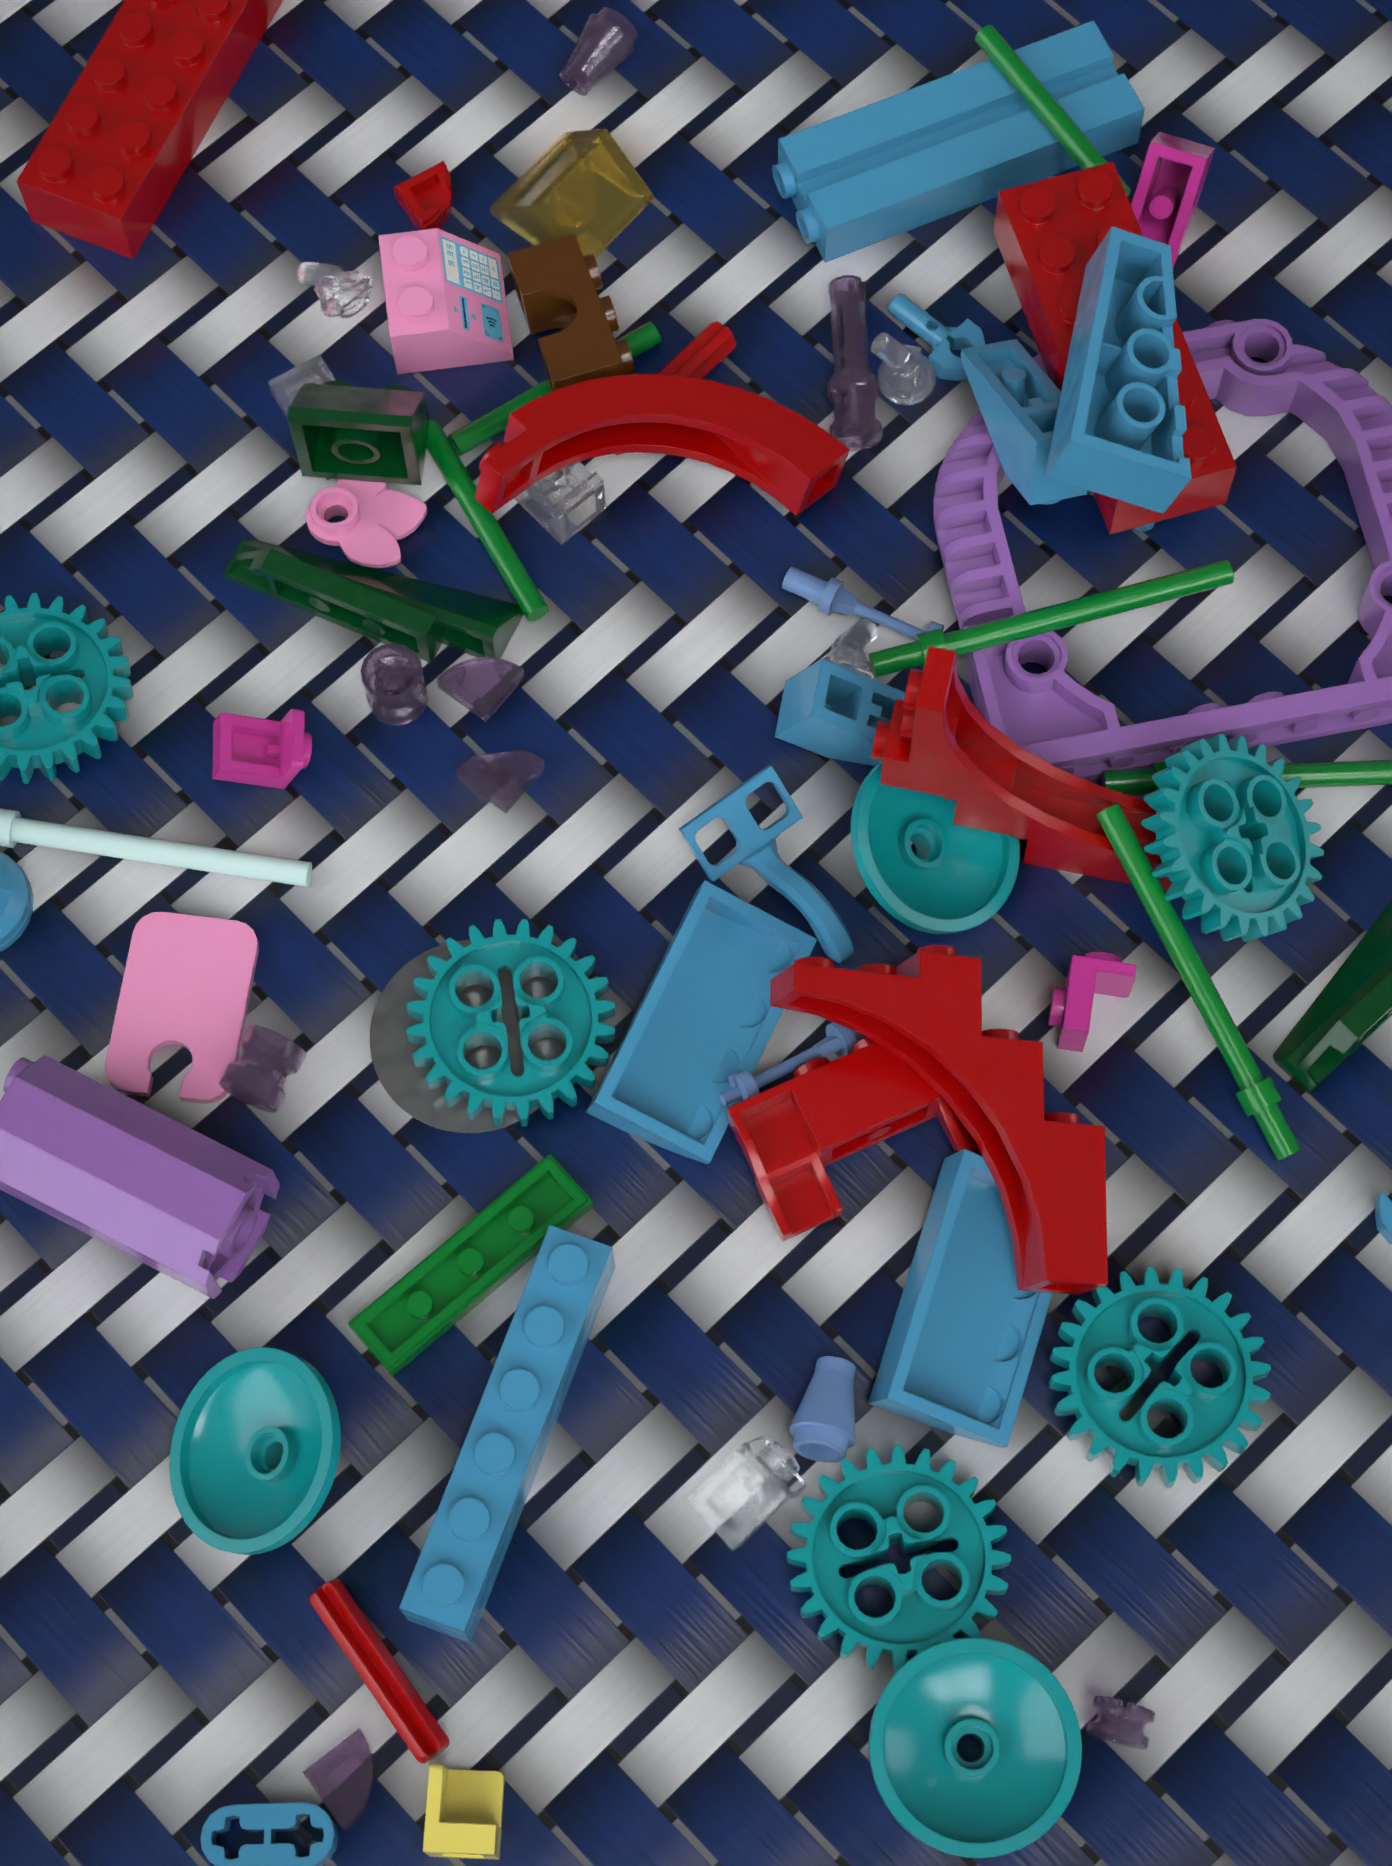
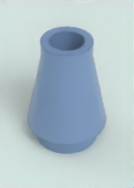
(826, 1414)

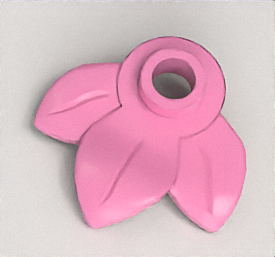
(372, 520)

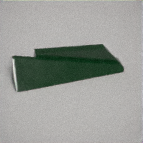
(376, 601)
(1344, 1012)

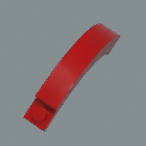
(670, 417)

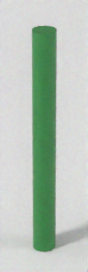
(1040, 99)
(496, 420)
(485, 524)

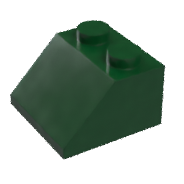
(360, 432)

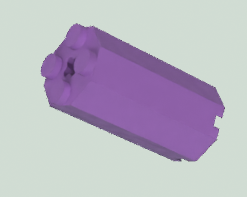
(130, 1175)

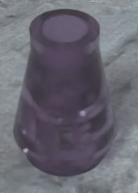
(599, 50)

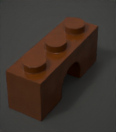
(559, 291)

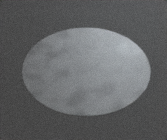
(393, 1052)

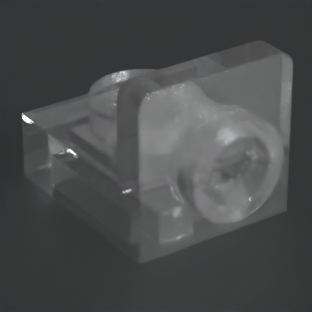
(748, 1490)

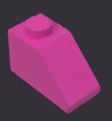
(1170, 189)

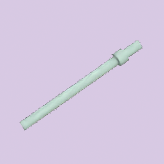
(151, 850)

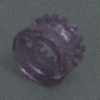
(1120, 1724)

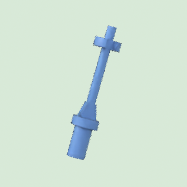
(833, 597)
(838, 1041)

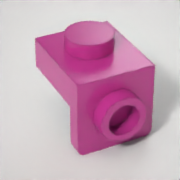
(260, 749)
(1072, 1005)

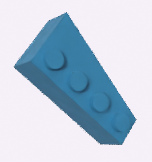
(1119, 392)

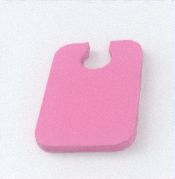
(187, 988)

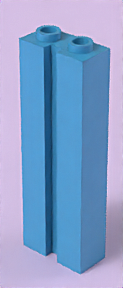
(950, 144)

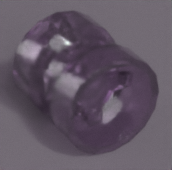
(394, 670)
(262, 1068)

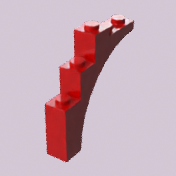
(951, 750)
(1042, 1163)

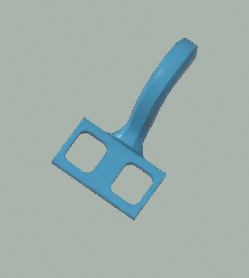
(758, 851)

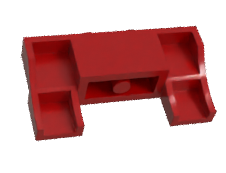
(826, 1117)

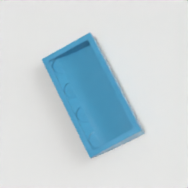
(699, 1024)
(961, 1322)

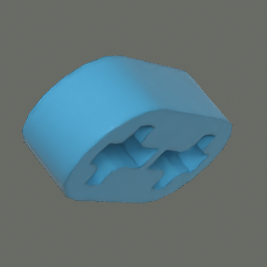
(269, 1819)

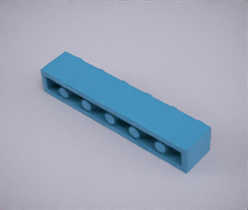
(508, 1435)

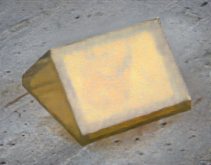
(576, 188)

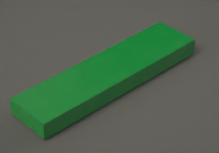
(469, 1265)

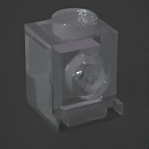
(566, 503)

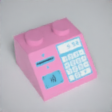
(443, 301)

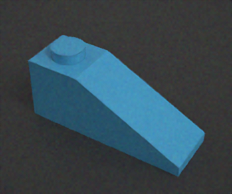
(1019, 414)
(835, 712)

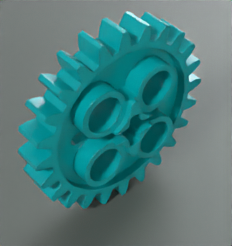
(40, 733)
(1232, 838)
(455, 1029)
(1206, 1415)
(879, 1498)

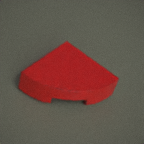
(427, 197)

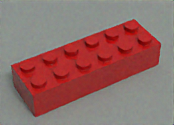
(139, 116)
(1046, 241)

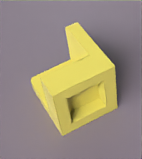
(463, 1813)

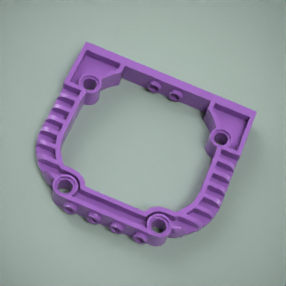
(1081, 730)

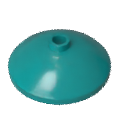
(958, 870)
(231, 1446)
(1025, 1738)

